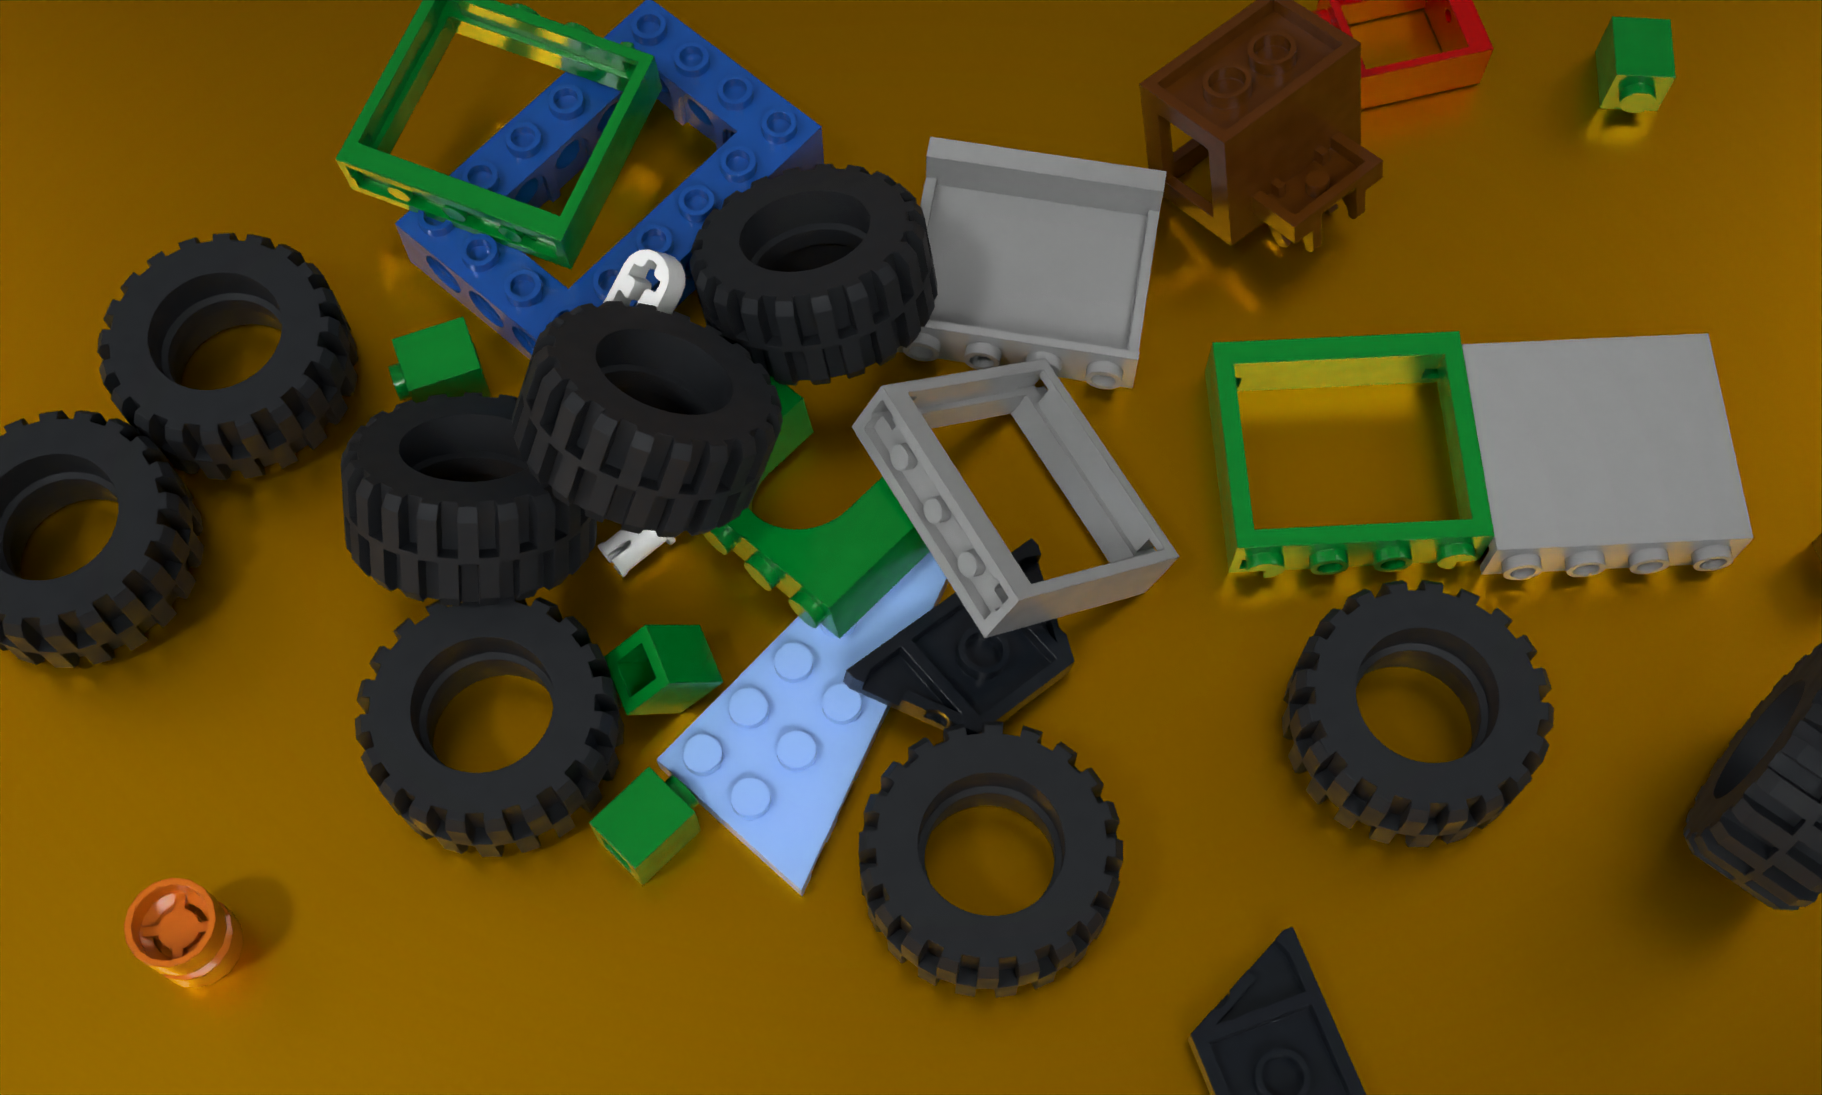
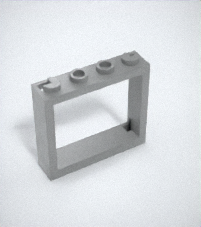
(956, 528)

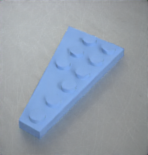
(792, 735)

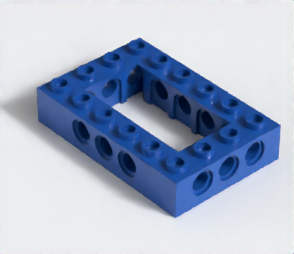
(552, 141)

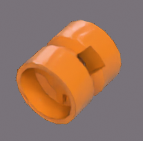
(183, 932)

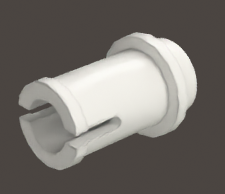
(629, 548)

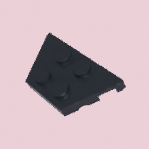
(954, 675)
(1274, 1032)

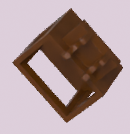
(1275, 113)

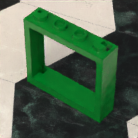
(520, 30)
(1346, 363)

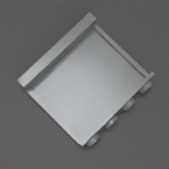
(1038, 260)
(1606, 455)

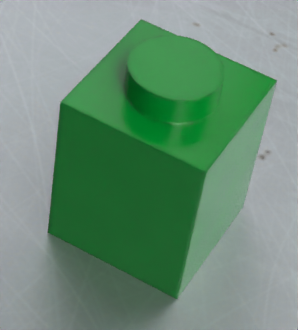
(1635, 64)
(437, 363)
(663, 669)
(647, 824)

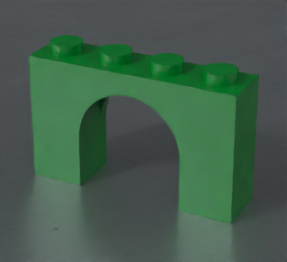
(833, 568)

